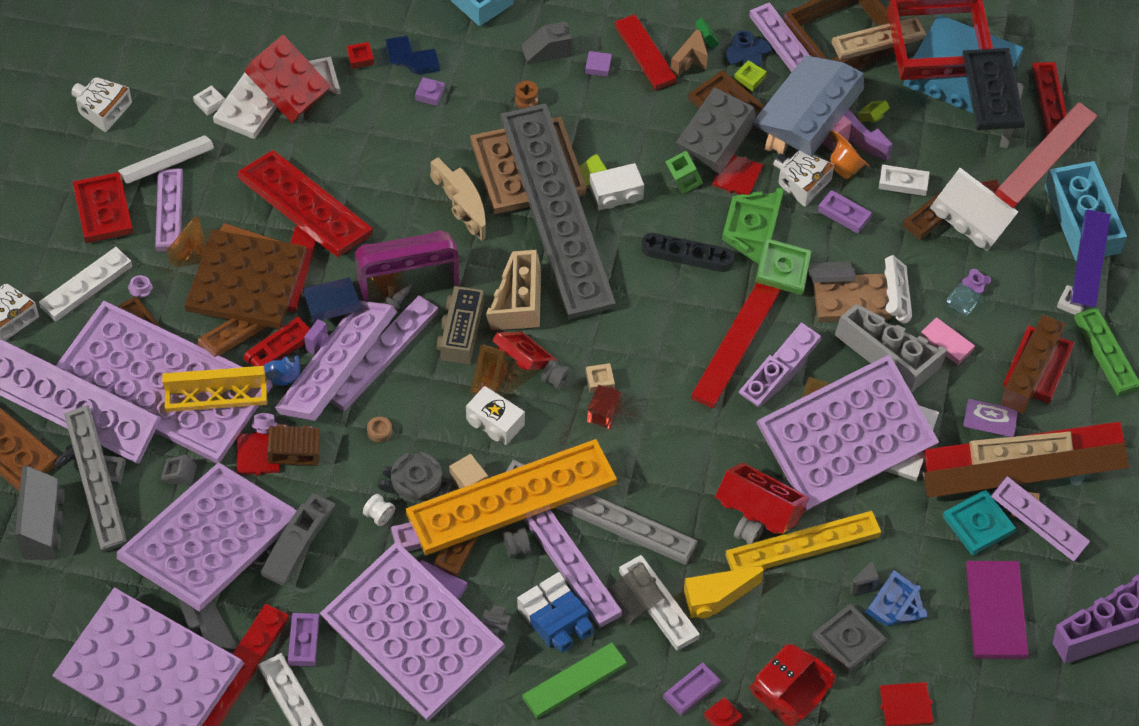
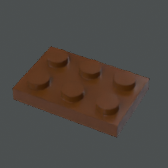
(726, 84)

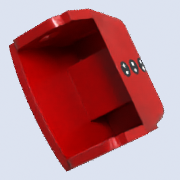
(792, 684)

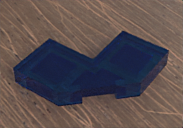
(418, 62)

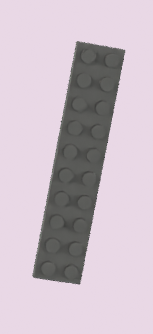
(557, 211)

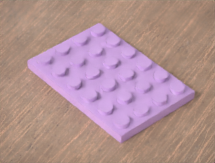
(847, 432)
(207, 536)
(412, 631)
(147, 666)

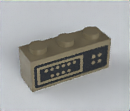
(461, 325)

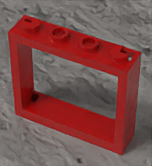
(941, 66)

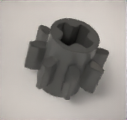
(497, 620)

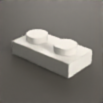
(904, 180)

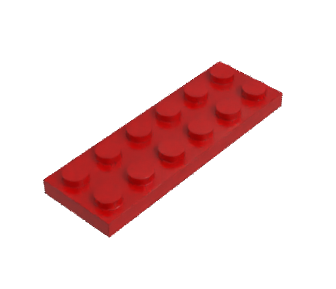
(305, 203)

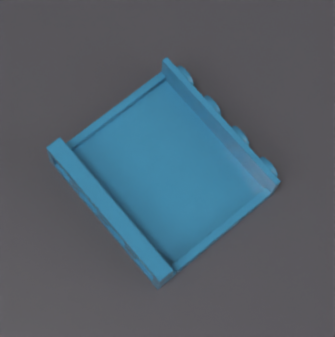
(949, 39)

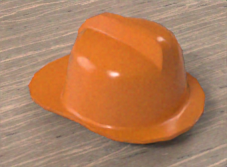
(844, 157)

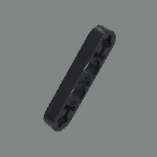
(688, 248)

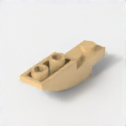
(464, 196)

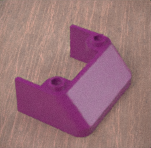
(406, 255)

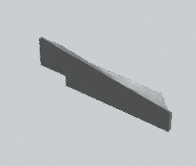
(208, 625)

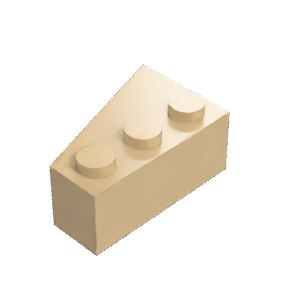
(519, 293)

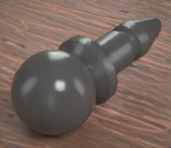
(398, 297)

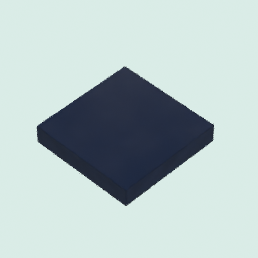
(331, 299)

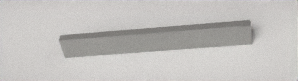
(629, 525)

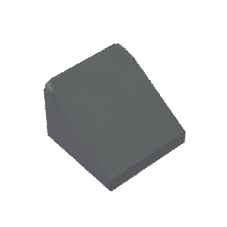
(179, 470)
(865, 581)

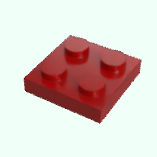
(523, 349)

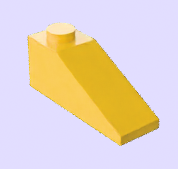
(714, 592)

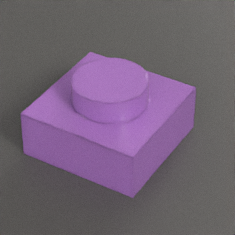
(429, 91)
(316, 337)

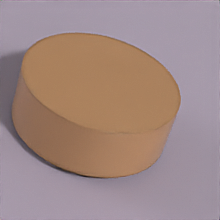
(379, 429)

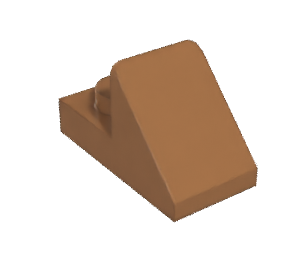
(690, 53)

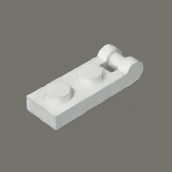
(898, 290)

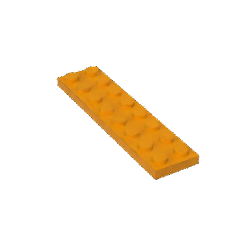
(510, 496)

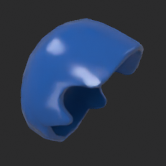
(283, 371)

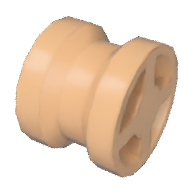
(775, 144)

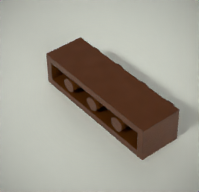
(1033, 364)

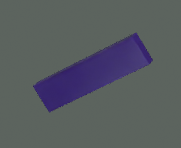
(1090, 259)

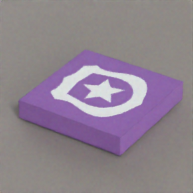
(990, 418)

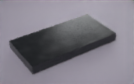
(993, 89)

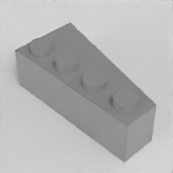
(876, 339)

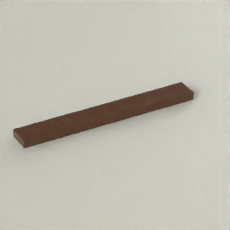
(1026, 469)

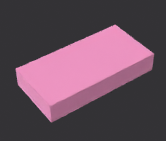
(942, 335)

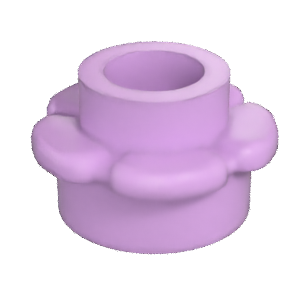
(140, 286)
(262, 422)

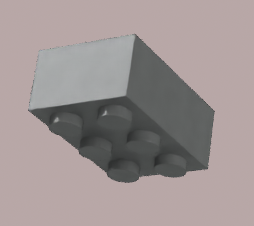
(717, 130)

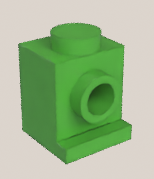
(684, 172)

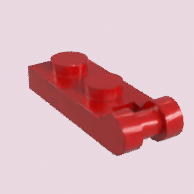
(278, 344)

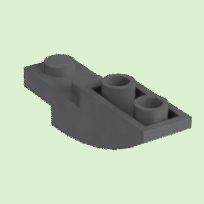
(297, 538)

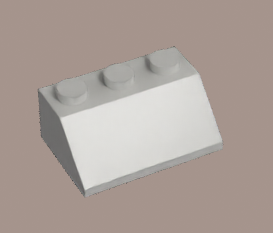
(973, 209)

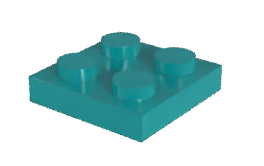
(979, 522)

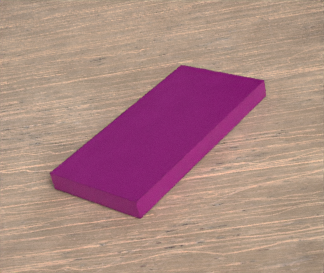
(996, 610)

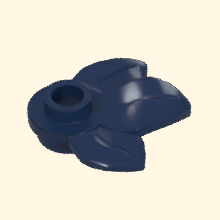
(746, 48)

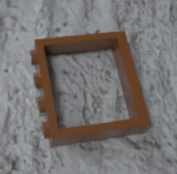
(817, 8)

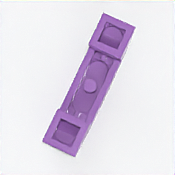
(872, 143)

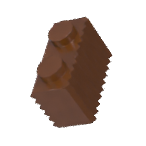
(293, 445)

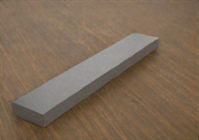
(95, 478)

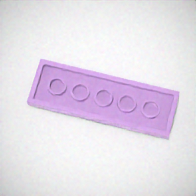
(335, 361)

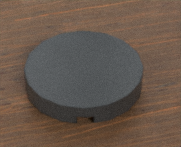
(416, 476)

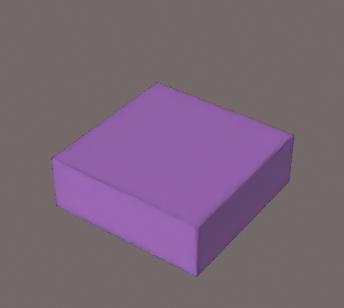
(598, 63)

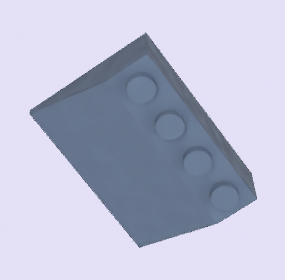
(810, 102)

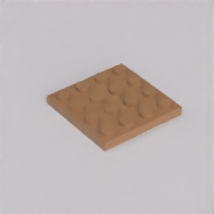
(501, 173)

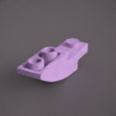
(780, 367)

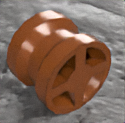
(526, 94)

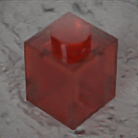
(604, 406)

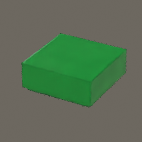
(707, 33)

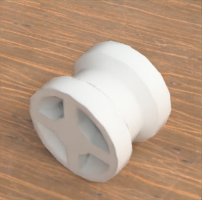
(378, 510)

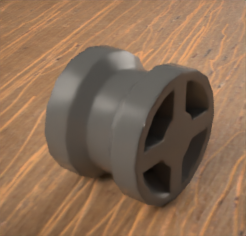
(555, 374)
(517, 543)

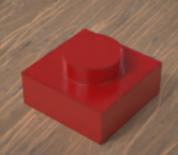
(360, 55)
(723, 714)

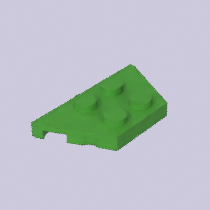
(751, 221)

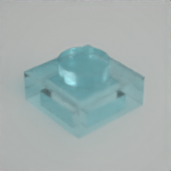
(963, 299)

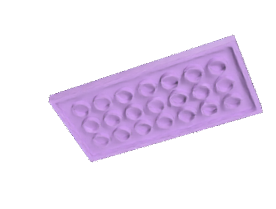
(128, 361)

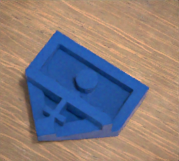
(897, 602)

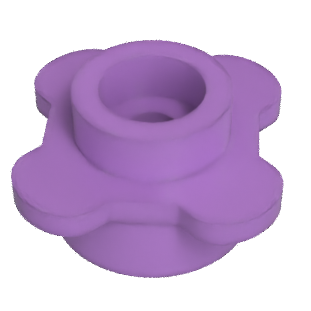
(979, 286)

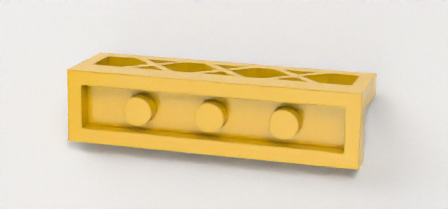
(211, 381)

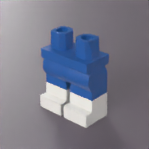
(555, 613)

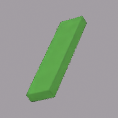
(1107, 351)
(574, 680)

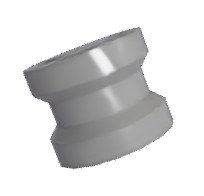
(749, 530)

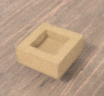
(599, 375)

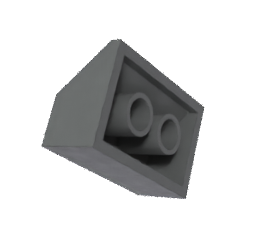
(39, 515)

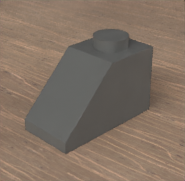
(548, 43)

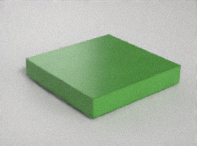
(783, 266)

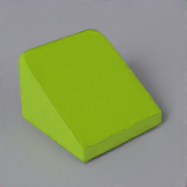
(591, 166)

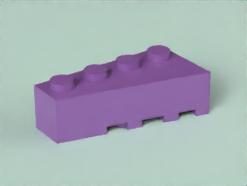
(1102, 626)

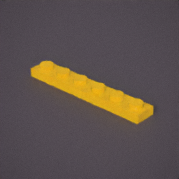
(805, 542)

